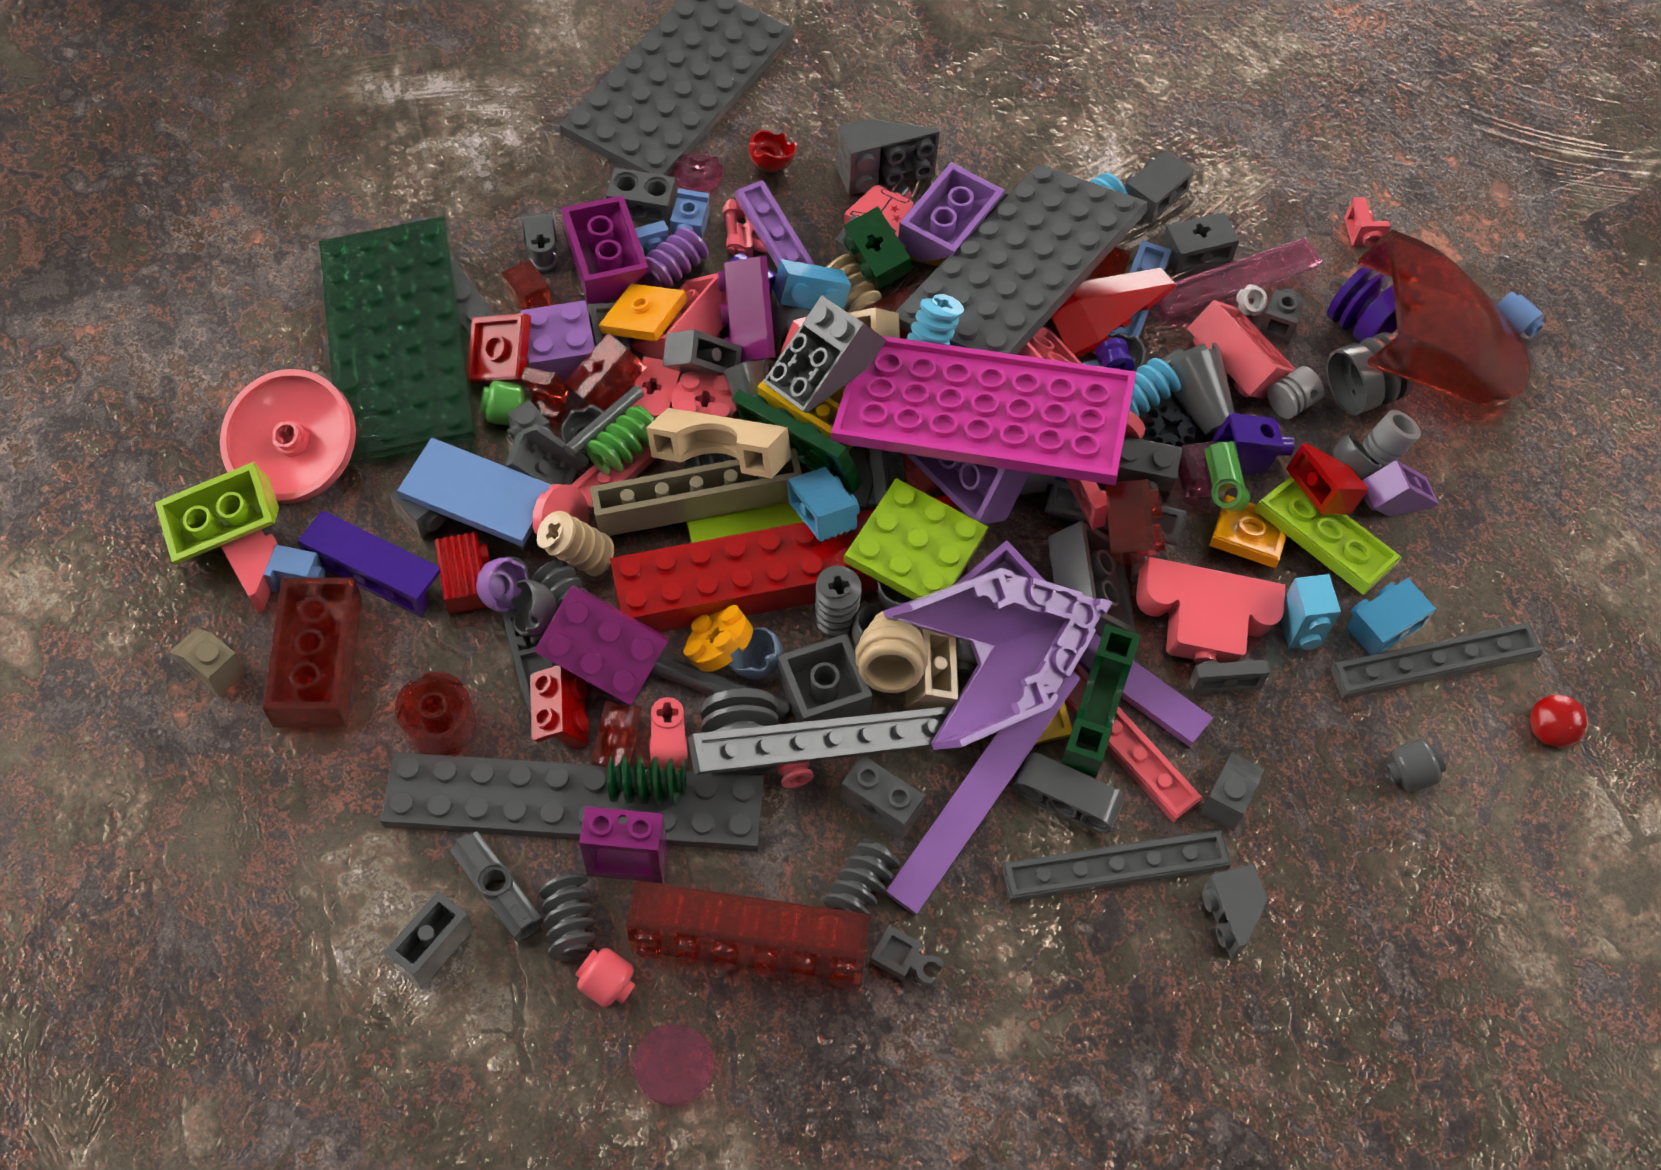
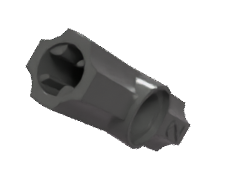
(507, 903)

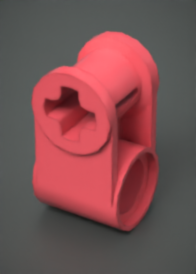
(668, 738)

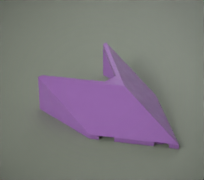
(1024, 644)

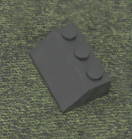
(1084, 563)

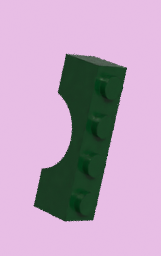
(1100, 700)

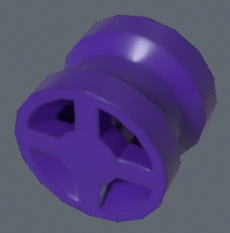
(1114, 354)

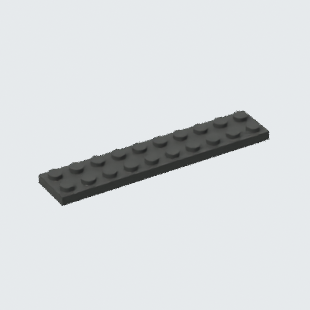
(552, 798)

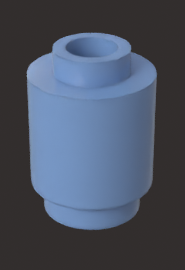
(1522, 314)

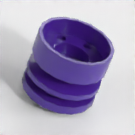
(1366, 303)

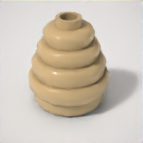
(891, 655)

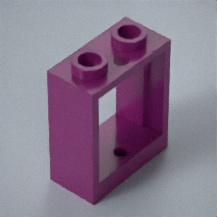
(606, 841)

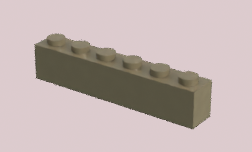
(687, 495)

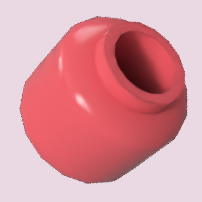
(605, 977)

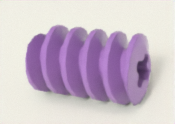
(674, 257)

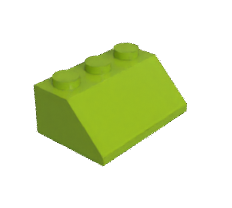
(217, 512)

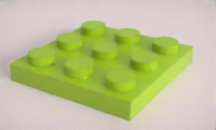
(915, 542)

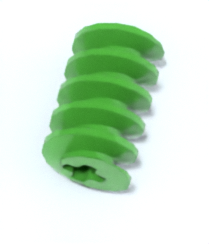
(620, 439)

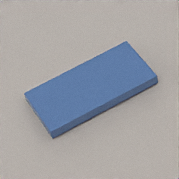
(473, 491)

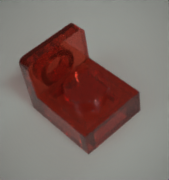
(547, 390)

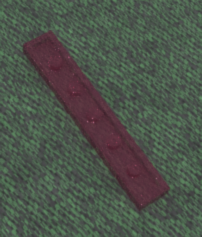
(1228, 279)

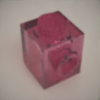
(1194, 470)

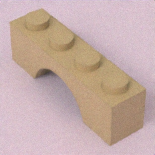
(686, 434)

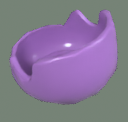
(498, 582)

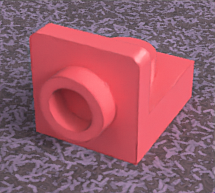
(1360, 224)

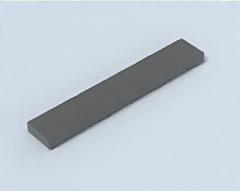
(1435, 660)
(1115, 866)

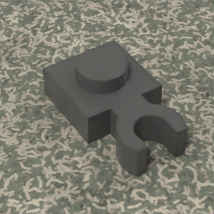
(900, 954)

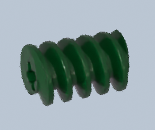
(646, 780)

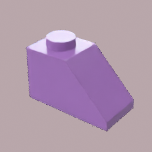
(1398, 490)

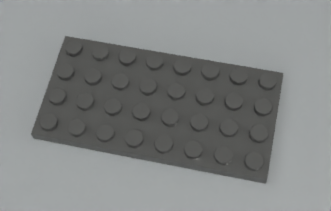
(677, 83)
(1027, 258)

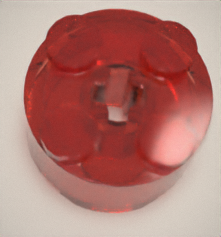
(436, 714)

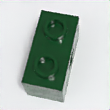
(871, 232)

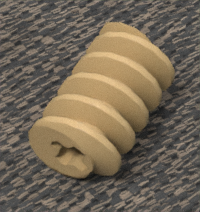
(861, 292)
(575, 543)

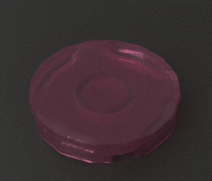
(673, 1065)

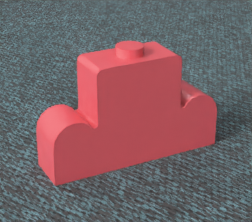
(1208, 608)

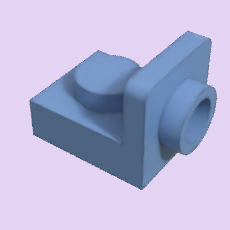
(652, 235)

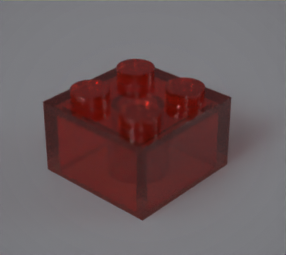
(1133, 521)

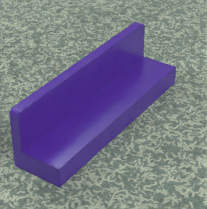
(371, 561)

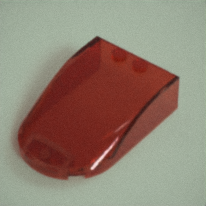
(1446, 326)

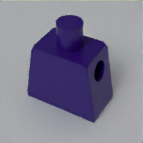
(1256, 441)

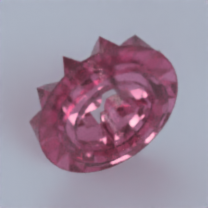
(696, 180)

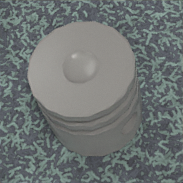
(1292, 392)
(1391, 437)

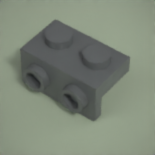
(544, 457)

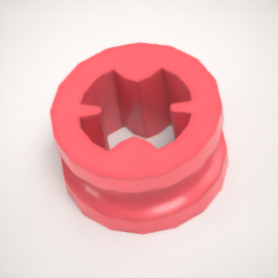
(795, 774)

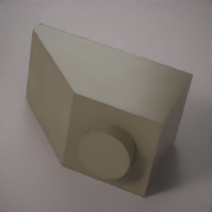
(209, 660)

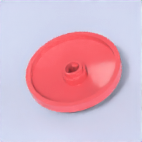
(293, 430)

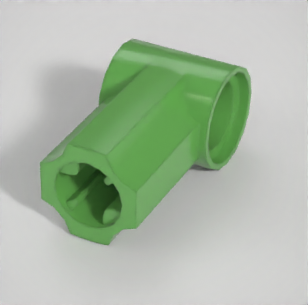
(1226, 474)

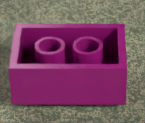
(601, 644)

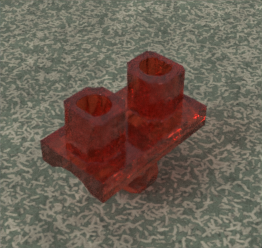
(616, 733)

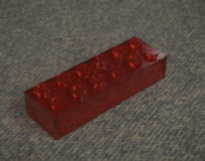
(747, 933)

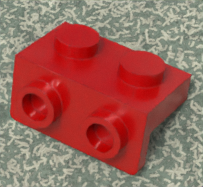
(559, 707)

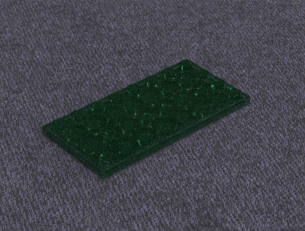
(397, 337)

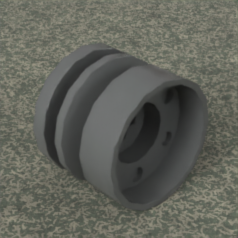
(1359, 386)
(739, 710)

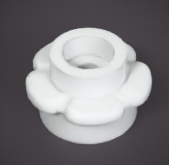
(1259, 300)

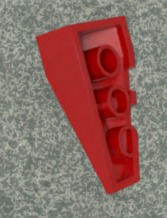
(1104, 305)

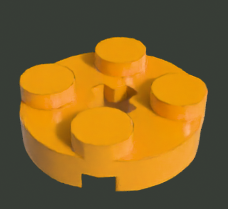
(717, 638)

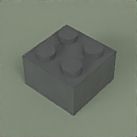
(824, 681)

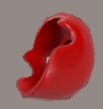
(771, 151)
(1559, 721)

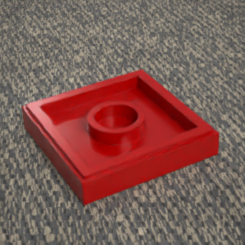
(498, 348)

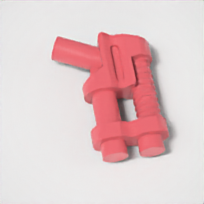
(740, 237)

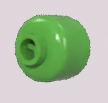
(500, 400)

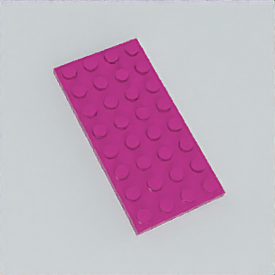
(989, 410)

